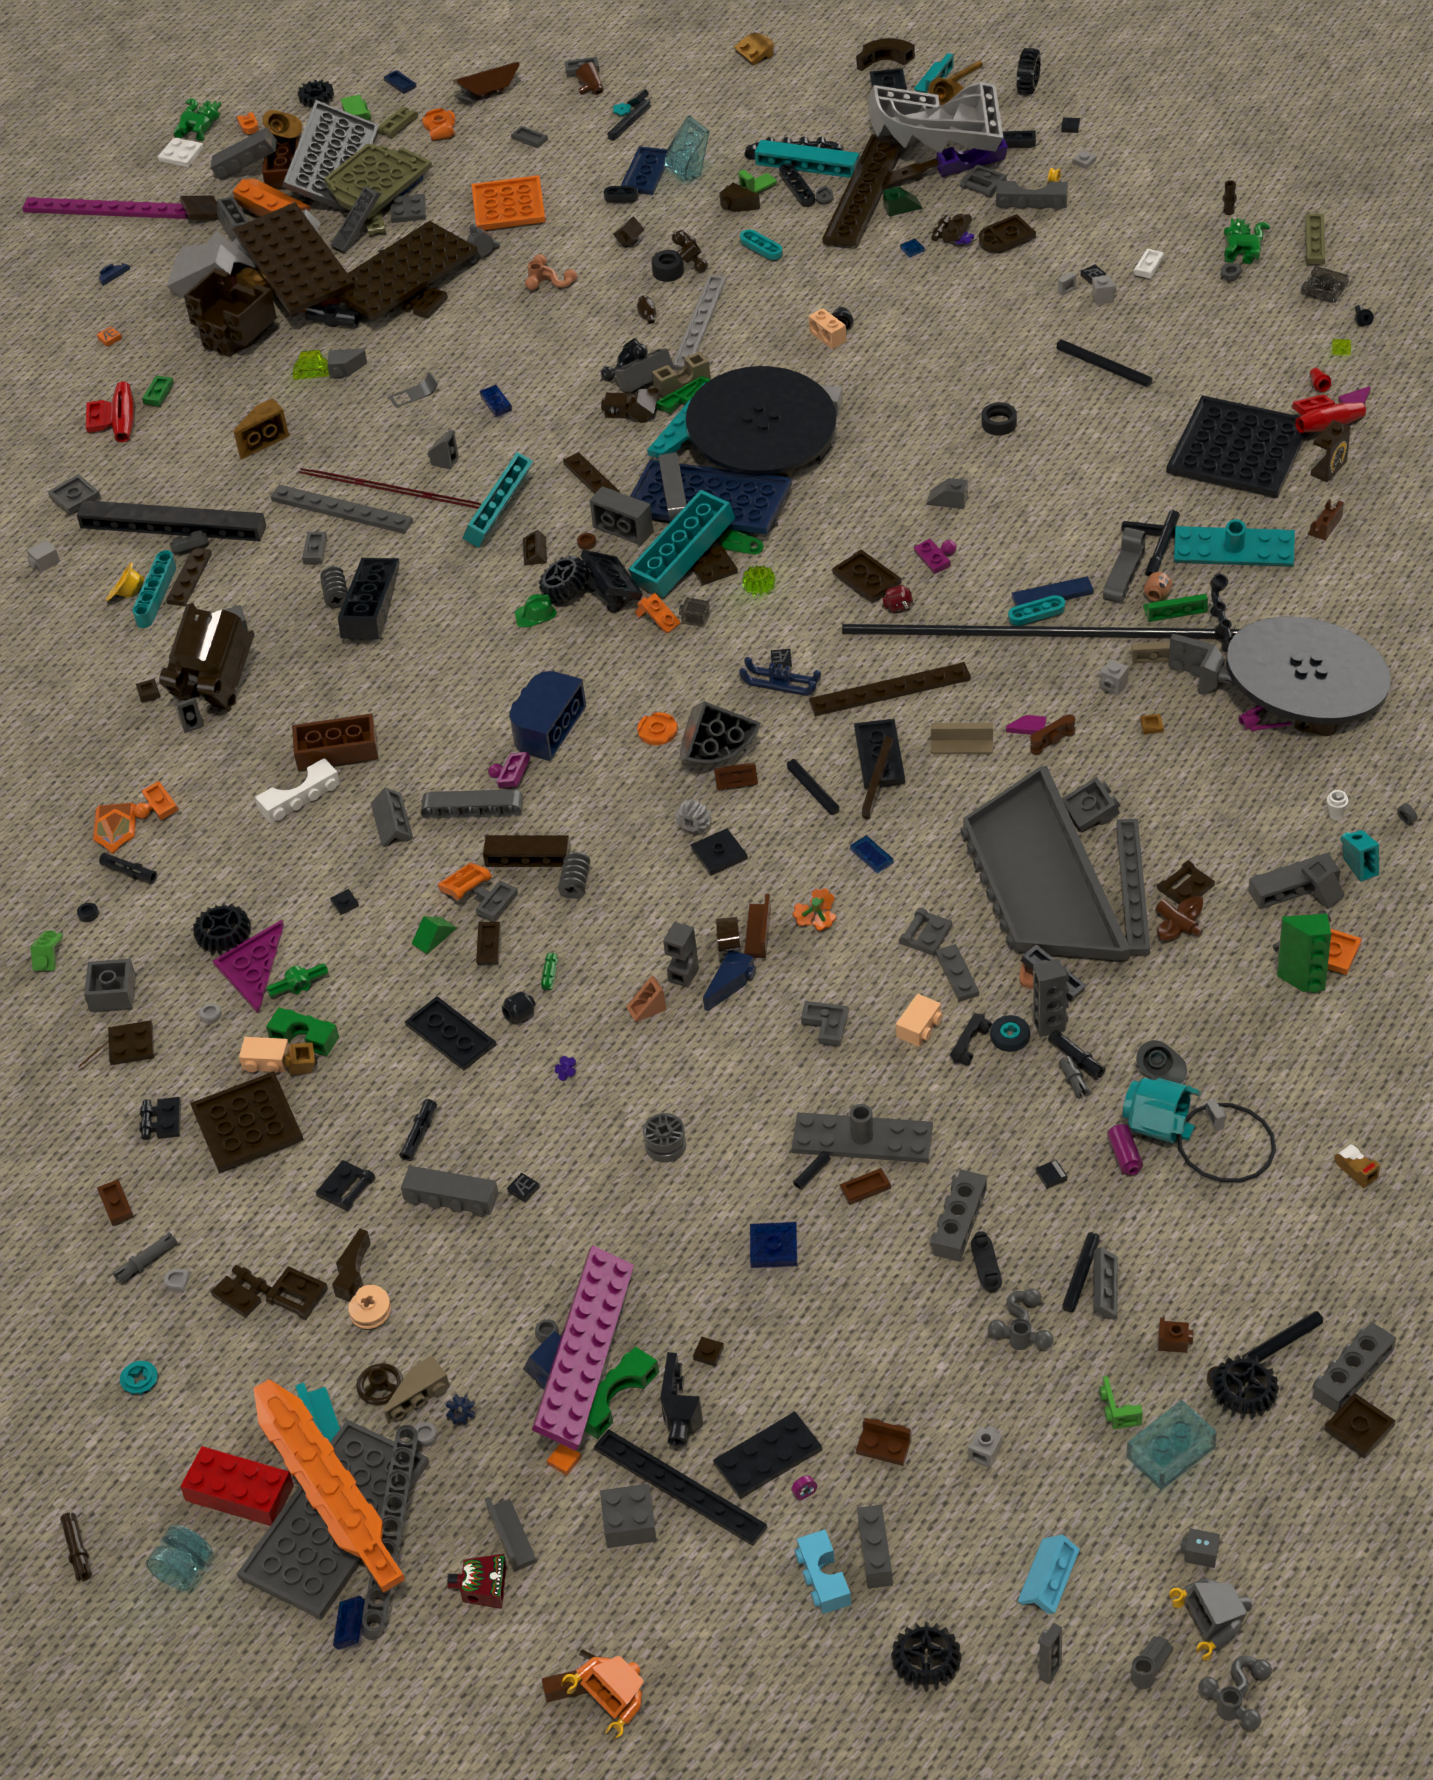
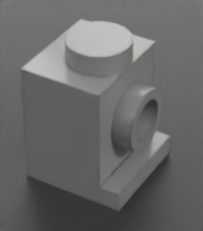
(985, 1446)

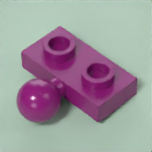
(934, 556)
(512, 771)

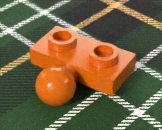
(157, 800)

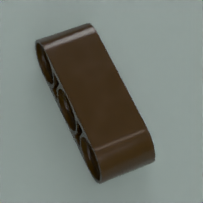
(727, 934)

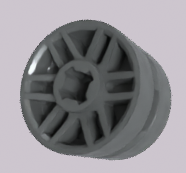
(664, 1137)

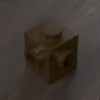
(629, 232)

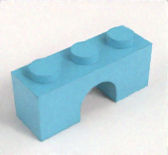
(829, 1591)

